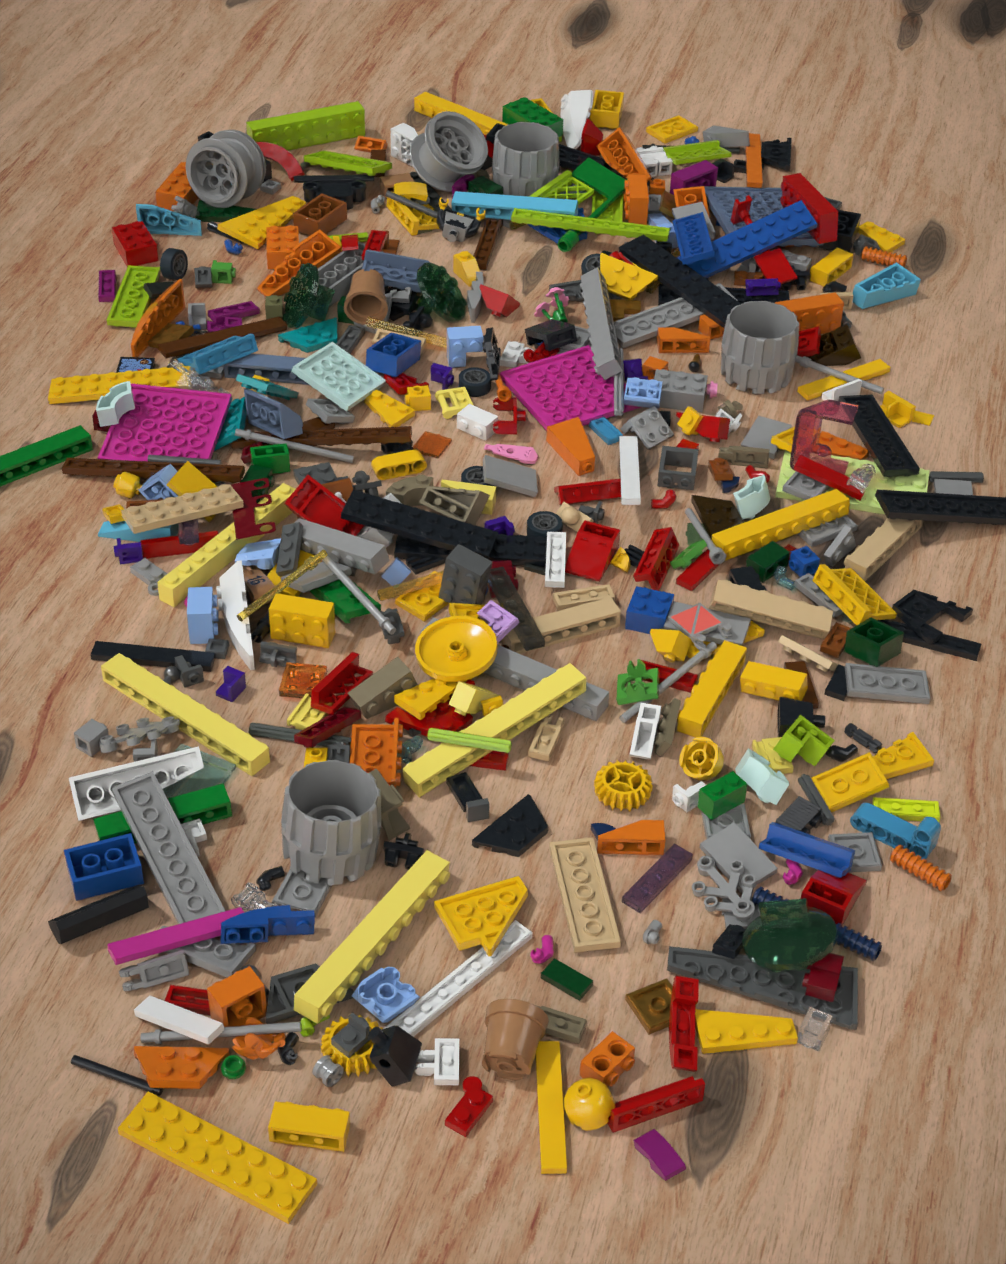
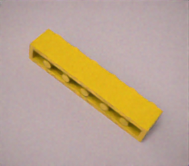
(711, 689)

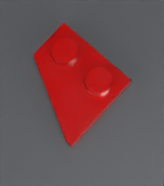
(401, 383)

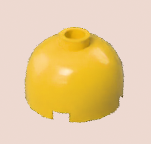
(701, 759)
(588, 1104)

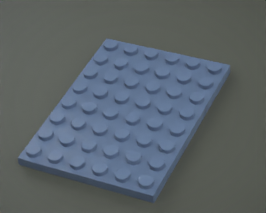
(764, 202)

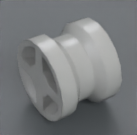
(328, 1071)

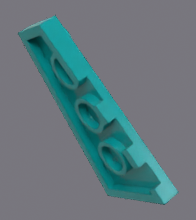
(234, 419)

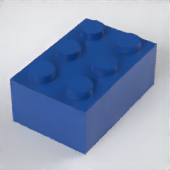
(393, 354)
(103, 866)

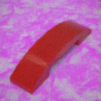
(350, 242)
(682, 1024)

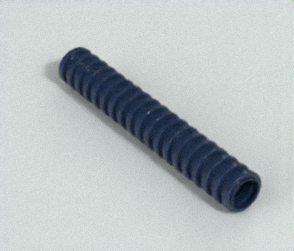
(847, 937)

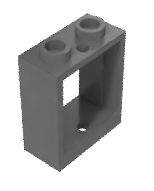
(677, 457)

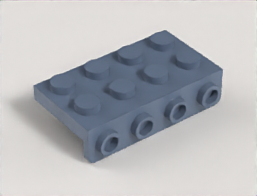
(396, 269)

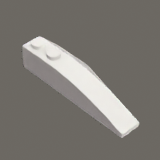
(574, 112)
(232, 603)
(93, 790)

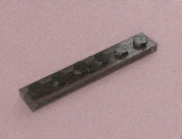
(511, 601)

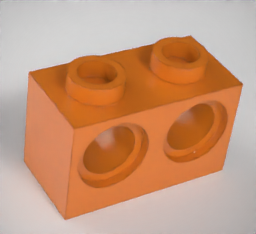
(604, 1058)

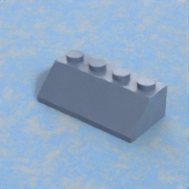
(272, 415)

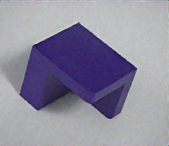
(233, 684)

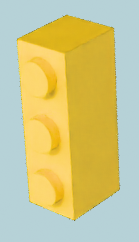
(831, 267)
(773, 682)
(309, 1126)

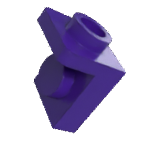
(633, 369)
(442, 374)
(500, 525)
(128, 552)

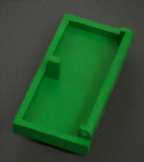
(345, 603)

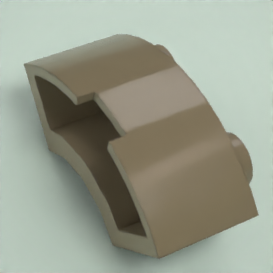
(411, 489)

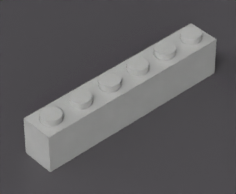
(343, 547)

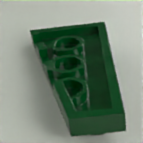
(208, 213)

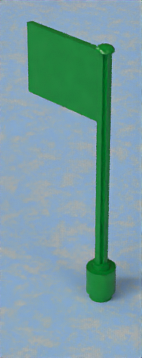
(602, 181)

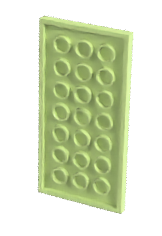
(868, 503)

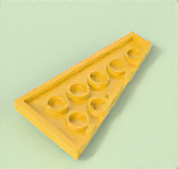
(252, 226)

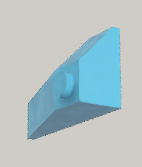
(167, 222)
(122, 531)

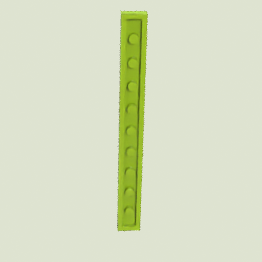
(589, 224)

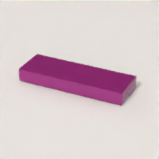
(107, 285)
(238, 310)

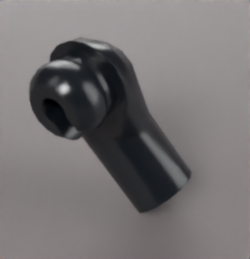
(269, 875)

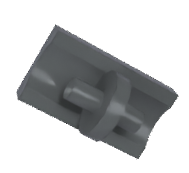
(361, 480)
(395, 619)
(277, 654)

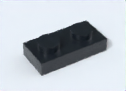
(729, 942)

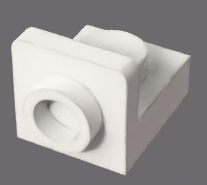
(687, 798)

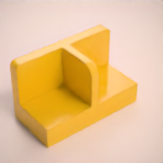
(897, 409)

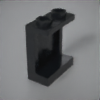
(553, 332)

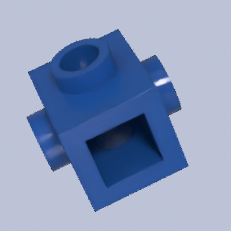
(804, 561)

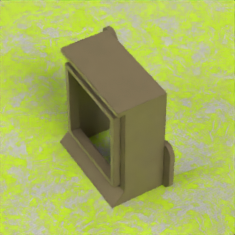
(390, 801)

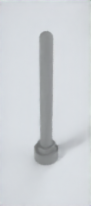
(716, 554)

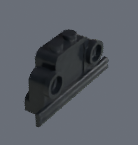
(342, 187)

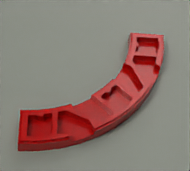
(283, 157)

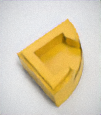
(621, 560)

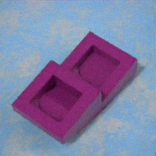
(462, 184)
(228, 323)
(660, 1154)

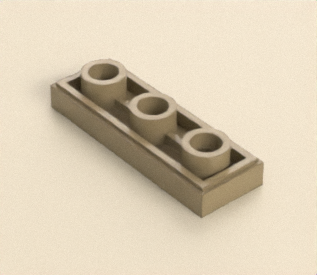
(667, 726)

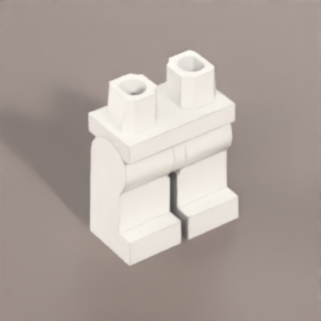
(655, 160)

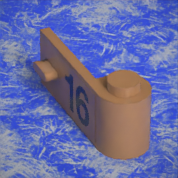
(257, 583)

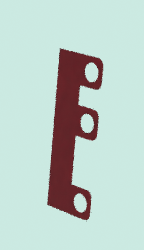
(244, 517)

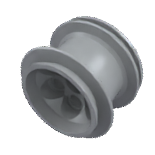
(448, 150)
(234, 160)

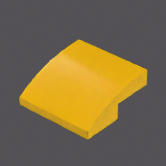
(411, 190)

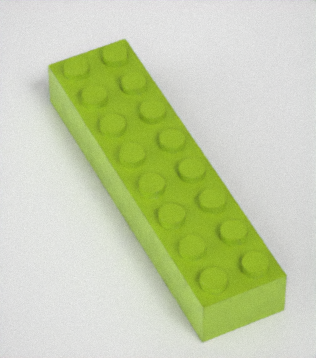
(310, 126)

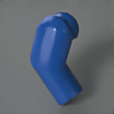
(236, 249)

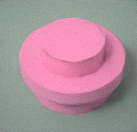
(712, 389)

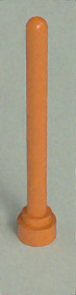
(503, 392)

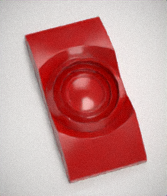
(319, 505)

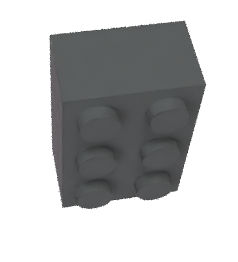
(465, 577)

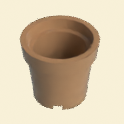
(366, 297)
(512, 1037)

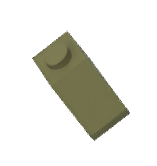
(274, 306)

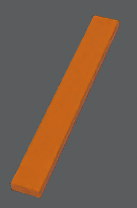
(754, 162)

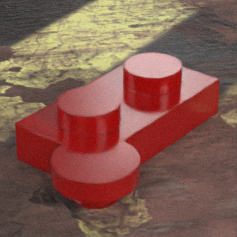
(539, 353)
(470, 1107)

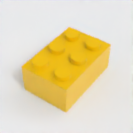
(607, 109)
(302, 620)

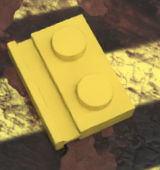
(305, 715)
(765, 749)

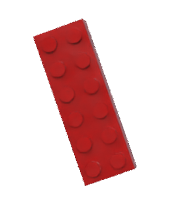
(797, 188)

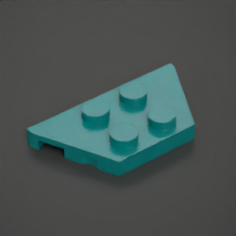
(313, 336)

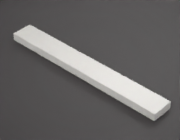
(629, 470)
(460, 981)

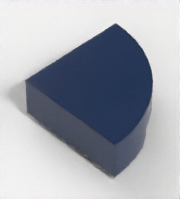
(727, 485)
(600, 828)

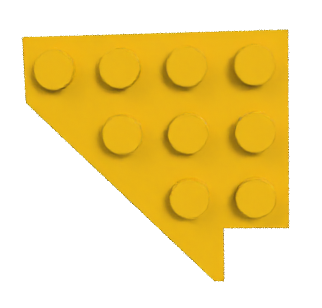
(482, 913)

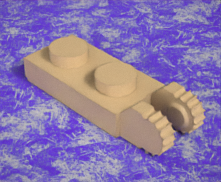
(546, 739)

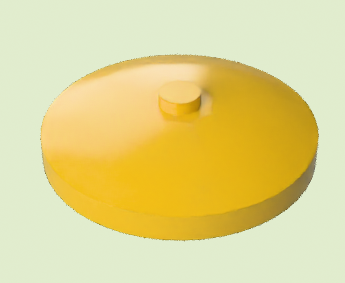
(456, 648)

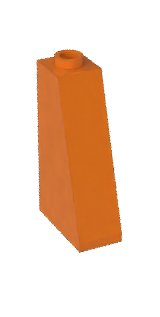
(572, 445)

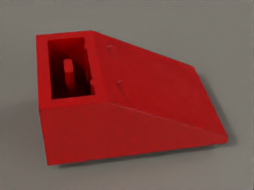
(592, 550)
(833, 894)

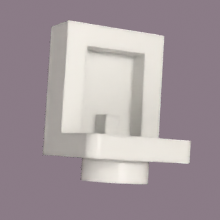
(734, 423)

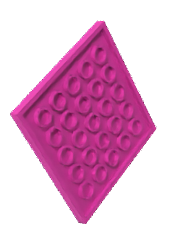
(563, 388)
(167, 424)

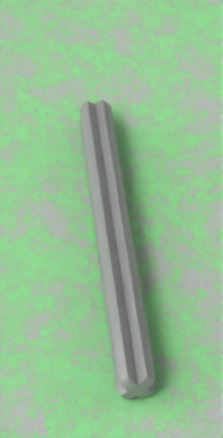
(619, 389)

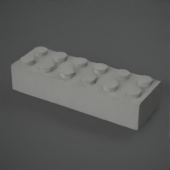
(339, 271)

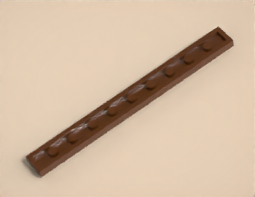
(341, 436)
(146, 469)

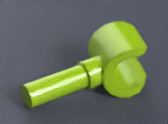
(307, 1026)

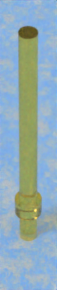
(309, 564)

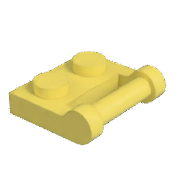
(458, 397)

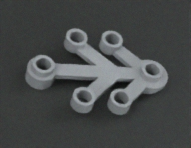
(134, 735)
(725, 889)

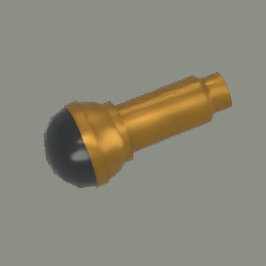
(694, 365)

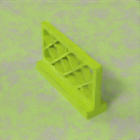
(696, 152)
(562, 183)

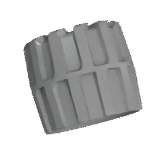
(525, 157)
(759, 346)
(331, 821)

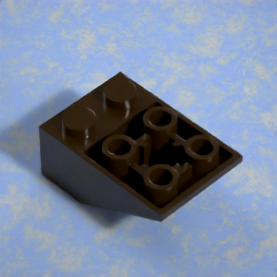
(837, 348)

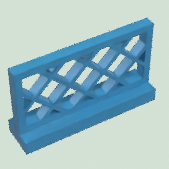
(220, 353)

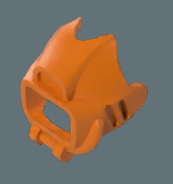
(257, 1046)

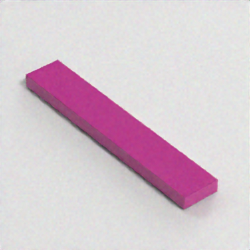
(169, 937)

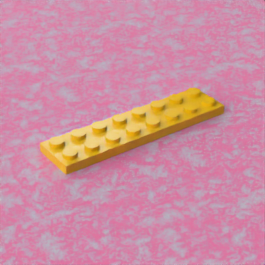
(96, 385)
(218, 1157)

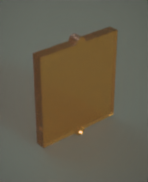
(432, 444)

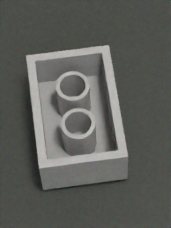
(682, 389)

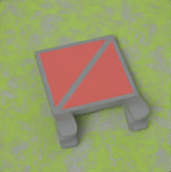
(698, 621)

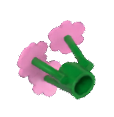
(559, 300)

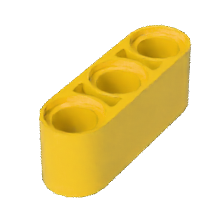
(398, 464)

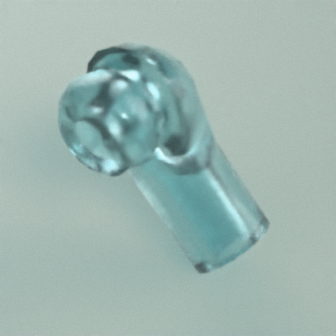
(781, 579)
(409, 747)

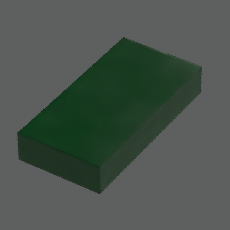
(566, 979)

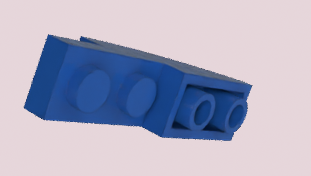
(264, 922)

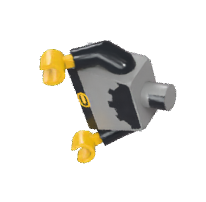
(456, 225)

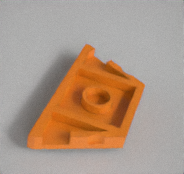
(178, 1065)

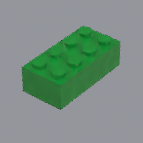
(528, 111)

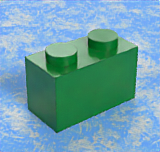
(272, 457)
(722, 795)

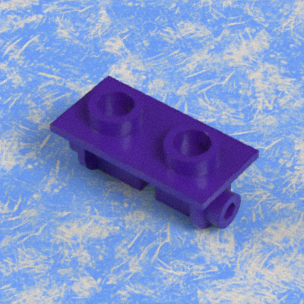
(762, 287)

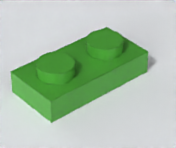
(691, 552)

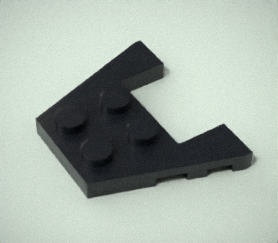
(921, 609)

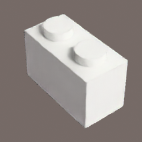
(476, 422)

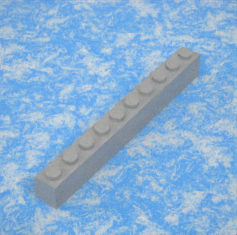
(600, 324)
(526, 672)

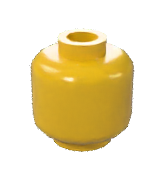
(127, 485)

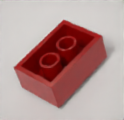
(135, 244)

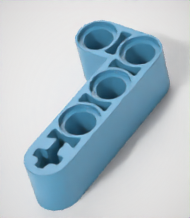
(896, 831)

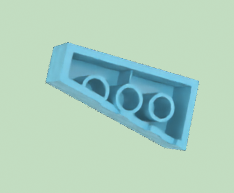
(885, 286)

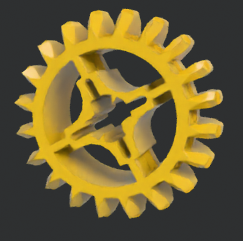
(621, 790)
(357, 1062)

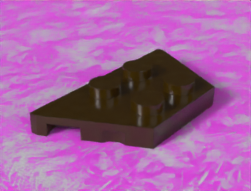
(716, 513)

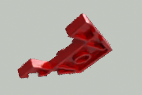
(441, 718)

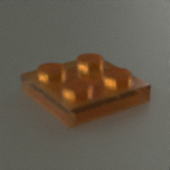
(300, 679)

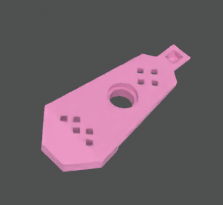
(523, 454)

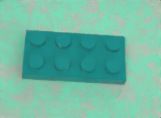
(266, 387)

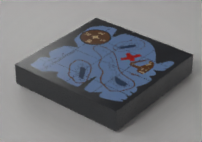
(135, 364)

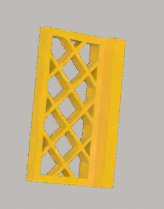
(411, 218)
(844, 591)

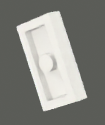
(848, 389)

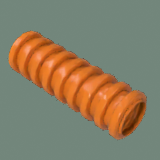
(883, 257)
(920, 867)

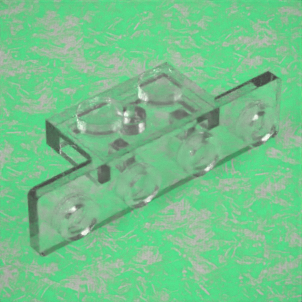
(191, 381)

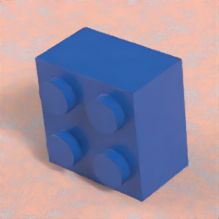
(648, 610)

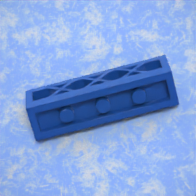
(808, 850)

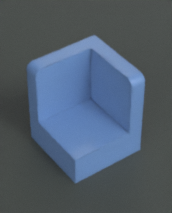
(396, 572)

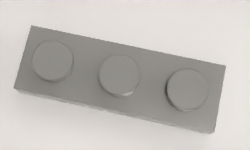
(813, 592)

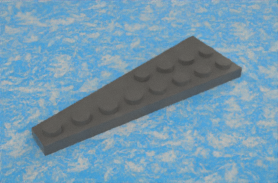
(760, 983)

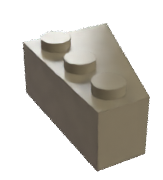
(455, 503)
(378, 690)

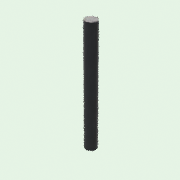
(114, 1074)

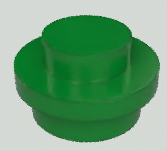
(233, 1067)

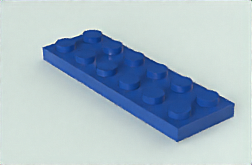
(693, 238)

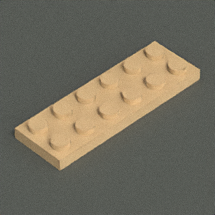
(182, 508)
(584, 895)

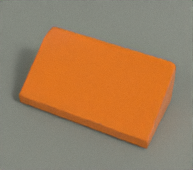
(367, 143)

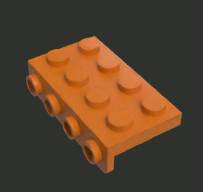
(378, 748)

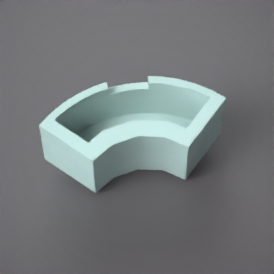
(115, 404)
(752, 497)
(761, 778)

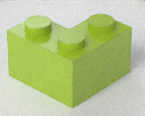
(805, 740)

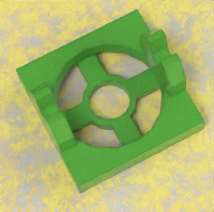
(639, 690)

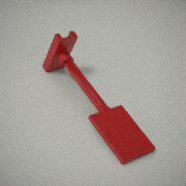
(771, 263)

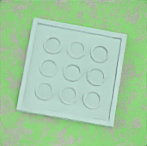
(338, 376)

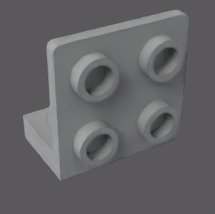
(649, 427)

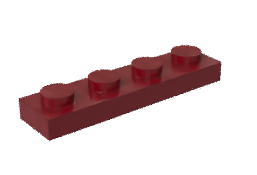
(327, 727)

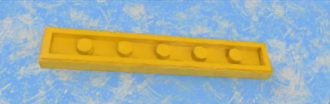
(864, 372)
(550, 1108)

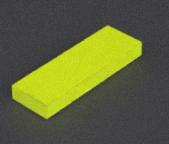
(909, 809)

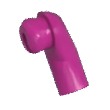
(794, 872)
(545, 953)

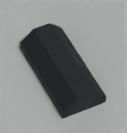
(99, 914)

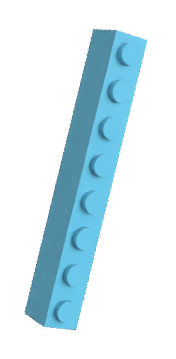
(502, 206)

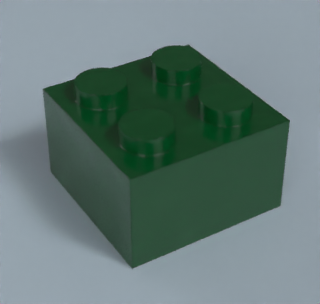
(873, 642)

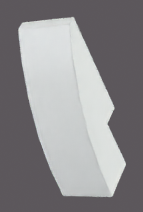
(645, 731)

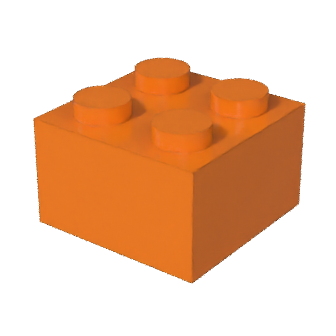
(237, 998)

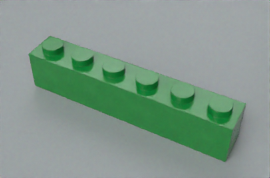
(44, 454)
(205, 804)

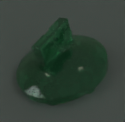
(440, 293)
(306, 297)
(789, 935)

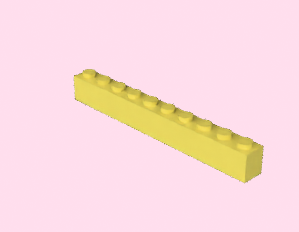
(220, 550)
(194, 718)
(501, 723)
(371, 937)

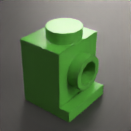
(222, 272)

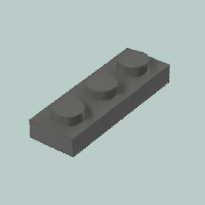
(289, 549)

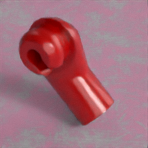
(752, 473)
(666, 502)

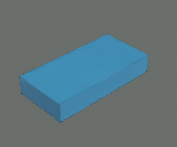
(605, 430)

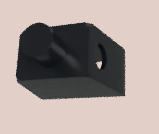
(791, 709)
(394, 1053)

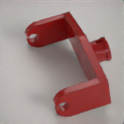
(508, 427)

